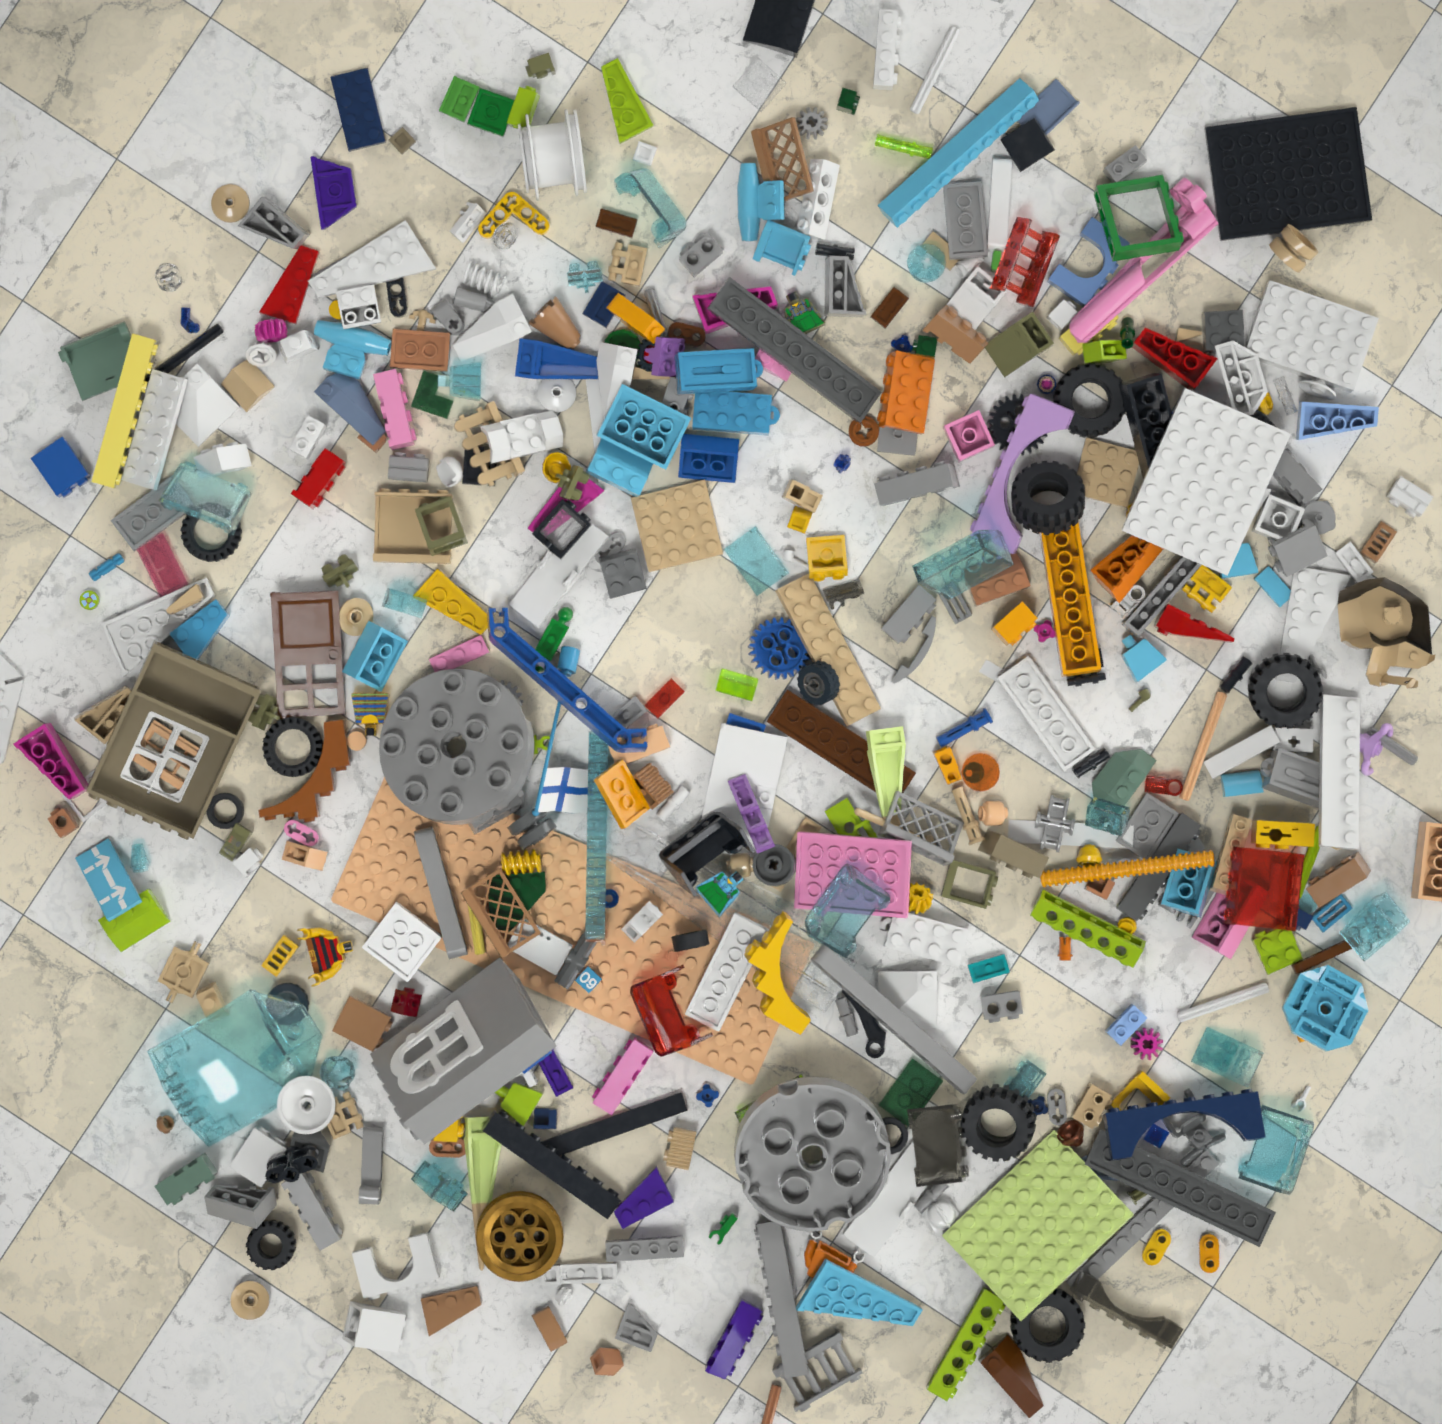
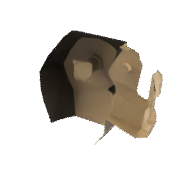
(1391, 623)

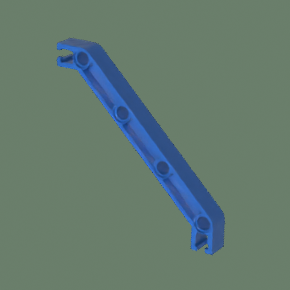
(561, 687)

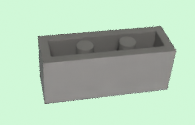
(909, 615)

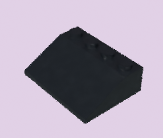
(779, 24)

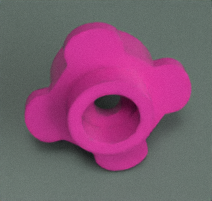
(1043, 636)

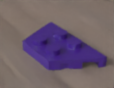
(333, 191)

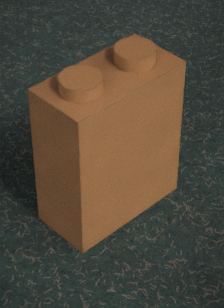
(362, 1024)

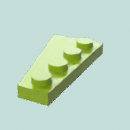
(626, 107)

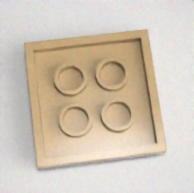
(1108, 472)

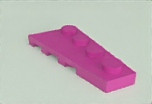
(589, 493)

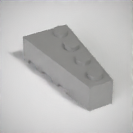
(916, 484)
(313, 1210)

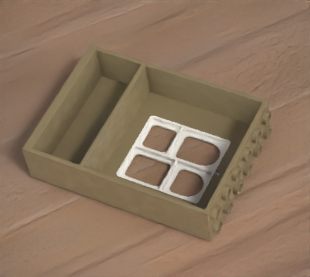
(193, 700)

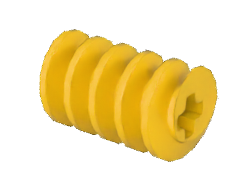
(521, 862)

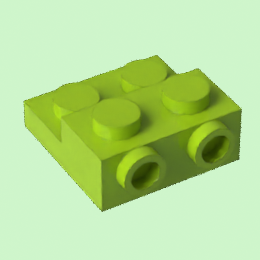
(1276, 949)

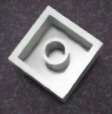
(1277, 518)

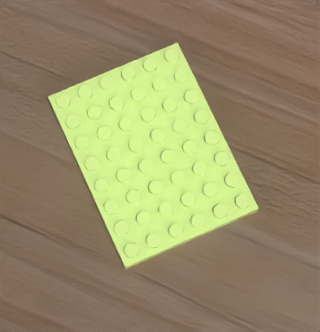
(1037, 1225)

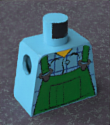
(720, 891)

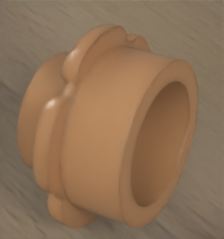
(165, 1124)

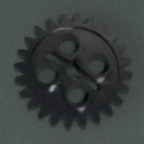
(1002, 434)

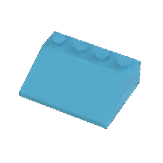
(643, 426)

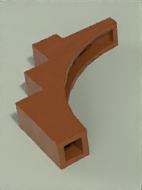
(334, 755)

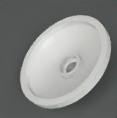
(292, 1100)

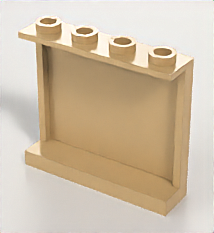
(398, 530)

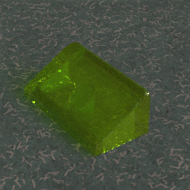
(736, 684)

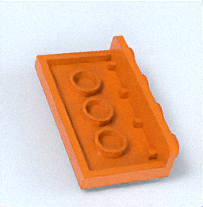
(906, 392)

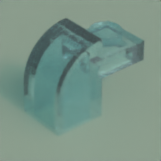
(404, 603)

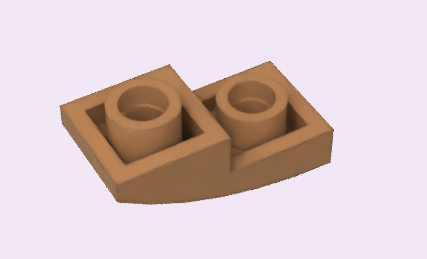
(549, 1328)

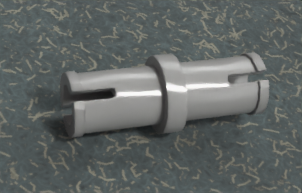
(846, 1016)
(930, 1197)

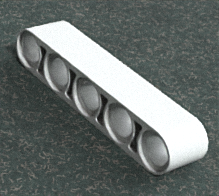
(999, 204)

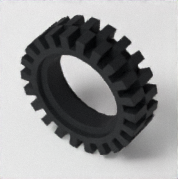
(203, 554)
(270, 752)

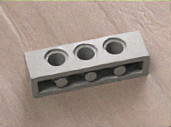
(644, 1248)

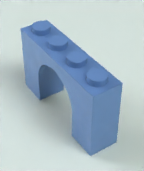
(1083, 289)

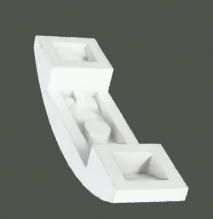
(580, 1273)

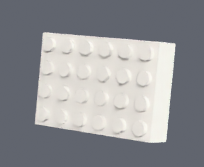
(1311, 336)

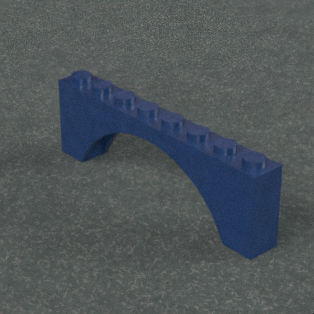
(1238, 1111)

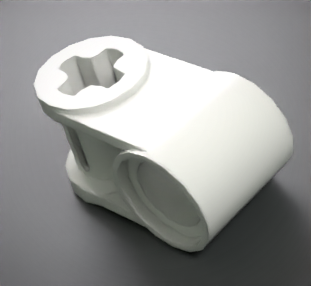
(1128, 603)

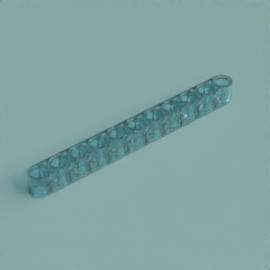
(596, 842)

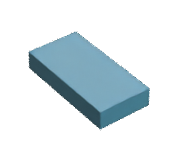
(1273, 586)

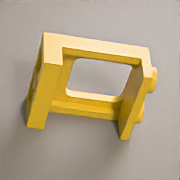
(1146, 1086)

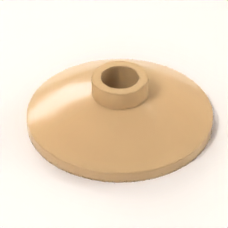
(235, 211)
(362, 614)
(241, 1305)

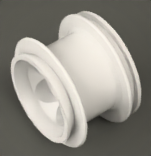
(552, 154)

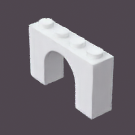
(375, 1283)

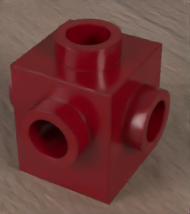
(406, 1002)

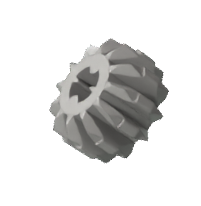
(815, 118)

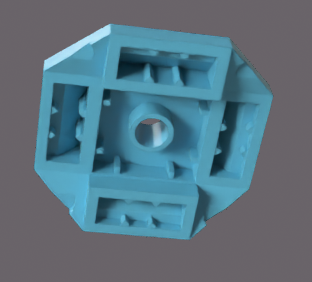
(1339, 994)

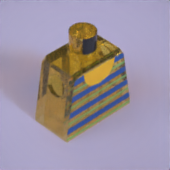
(370, 710)

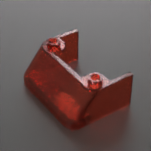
(662, 1016)

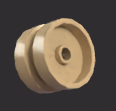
(1293, 248)

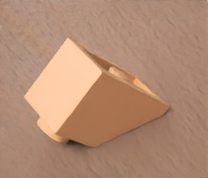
(304, 855)

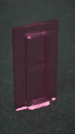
(162, 565)

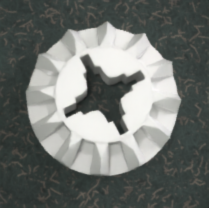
(256, 358)

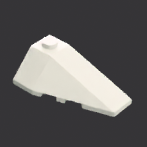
(497, 327)
(614, 368)

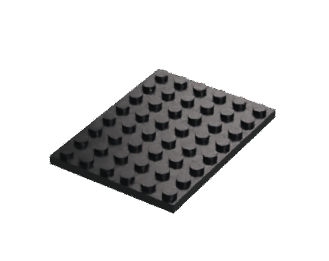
(1288, 172)

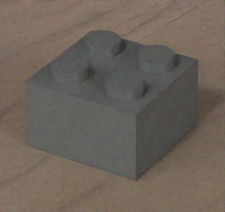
(1222, 327)
(622, 573)

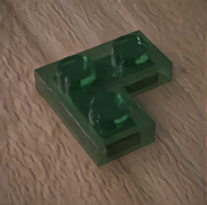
(426, 398)

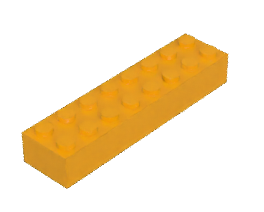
(1070, 602)

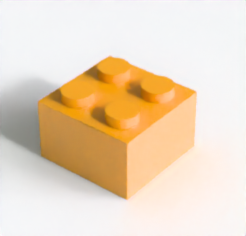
(1014, 623)

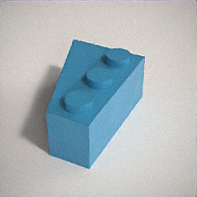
(198, 631)

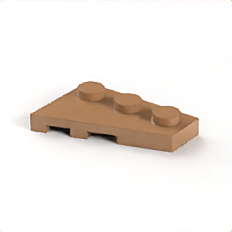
(448, 1307)

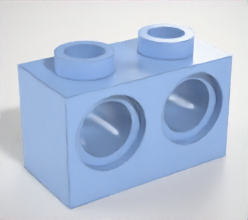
(1126, 1024)

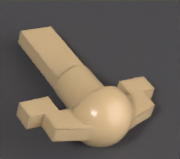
(423, 314)

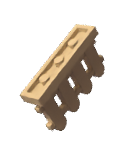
(473, 441)

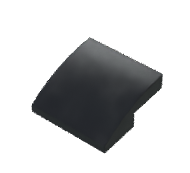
(1027, 144)

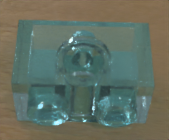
(1107, 816)

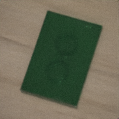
(910, 1091)

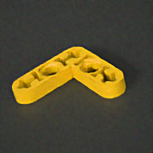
(516, 210)

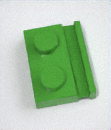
(459, 99)

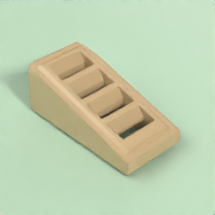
(188, 599)

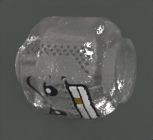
(168, 277)

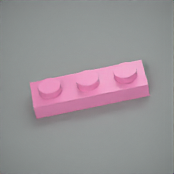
(460, 654)

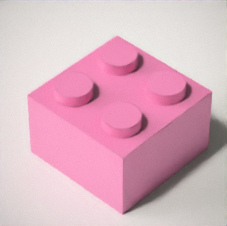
(968, 436)

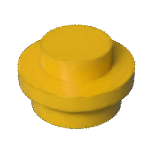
(1127, 924)

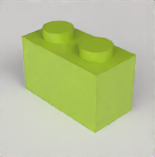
(1104, 351)

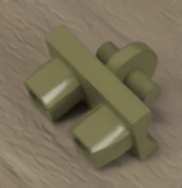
(569, 480)
(341, 574)
(266, 712)

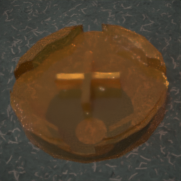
(980, 772)

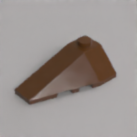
(1011, 1372)

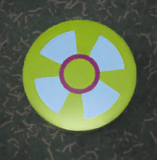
(89, 600)

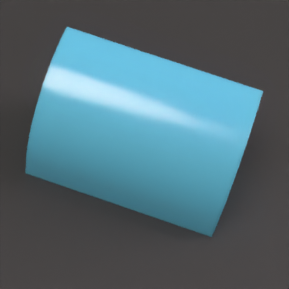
(1241, 783)

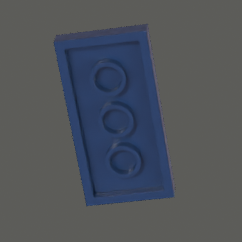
(358, 109)

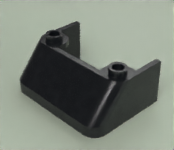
(702, 845)

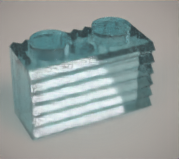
(1026, 1078)

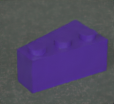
(644, 1200)

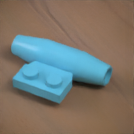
(757, 201)
(349, 347)

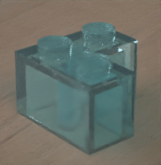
(439, 1185)

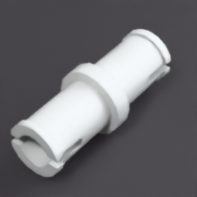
(673, 803)

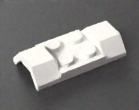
(523, 436)

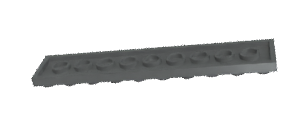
(794, 350)
(1184, 1191)

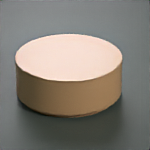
(356, 741)

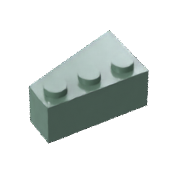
(186, 1179)

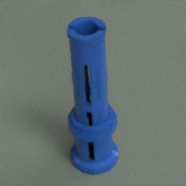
(973, 723)

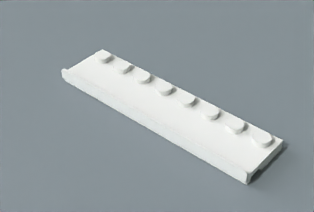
(1339, 772)

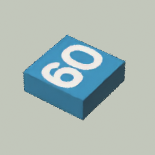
(588, 979)

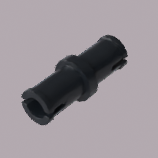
(834, 250)
(1235, 675)
(1091, 762)

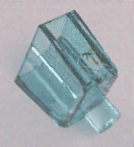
(463, 381)

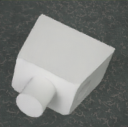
(297, 345)

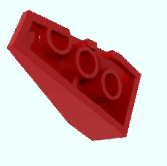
(1178, 623)

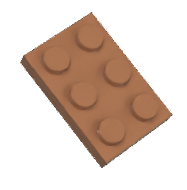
(420, 350)

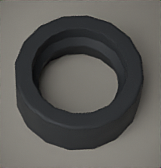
(239, 810)
(690, 940)
(904, 1133)

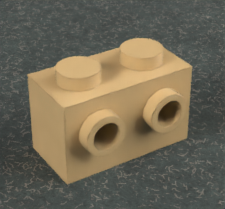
(1091, 1106)

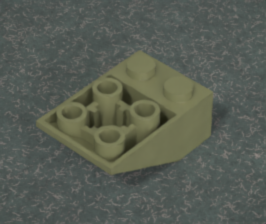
(1019, 344)

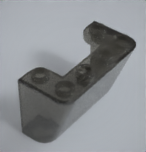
(938, 1145)

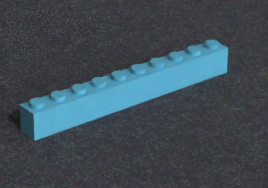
(958, 153)

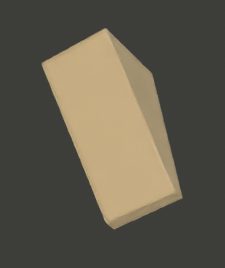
(1185, 334)

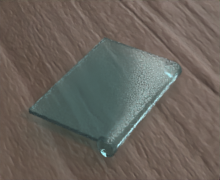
(756, 561)

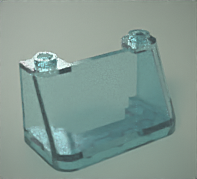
(671, 220)
(206, 497)
(844, 910)
(1279, 1156)

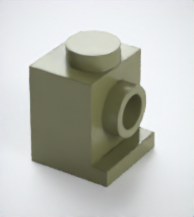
(540, 66)

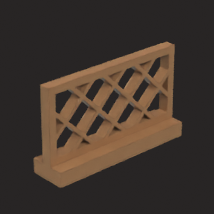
(769, 165)
(485, 920)

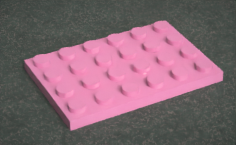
(880, 859)

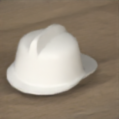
(941, 1215)

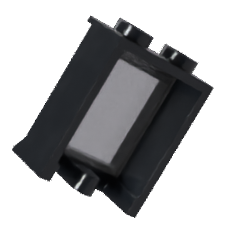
(562, 528)

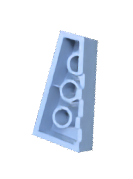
(1328, 418)

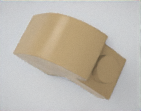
(801, 495)

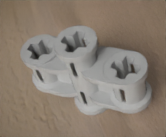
(1054, 829)

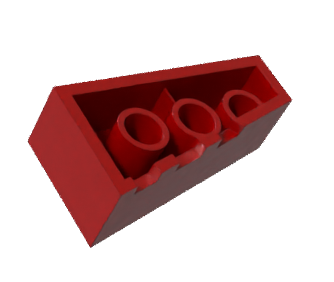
(1176, 359)

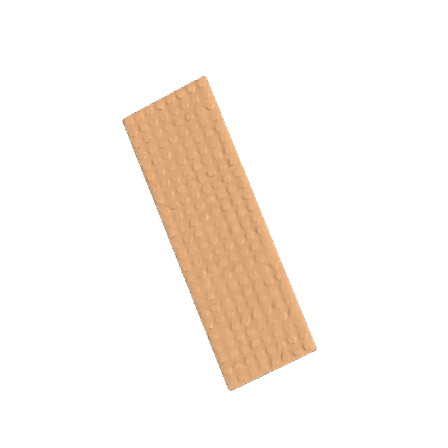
(389, 869)

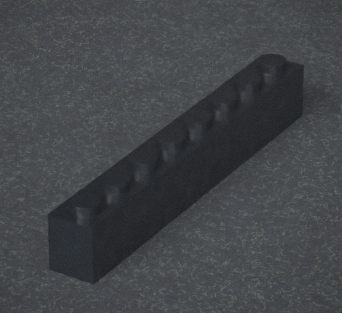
(550, 1164)

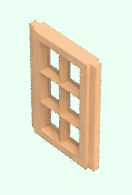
(150, 765)

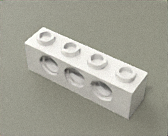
(817, 204)

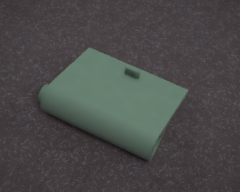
(97, 359)

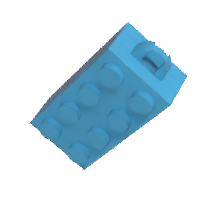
(716, 371)
(734, 412)

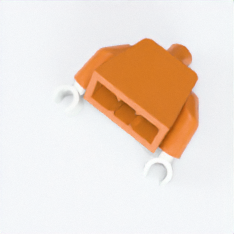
(817, 1252)

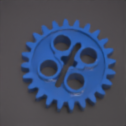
(763, 655)

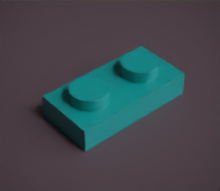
(988, 968)

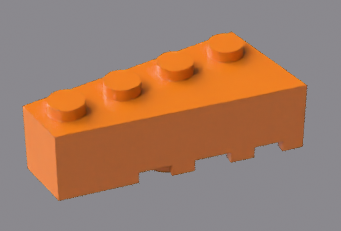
(1125, 566)

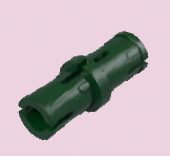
(1127, 333)

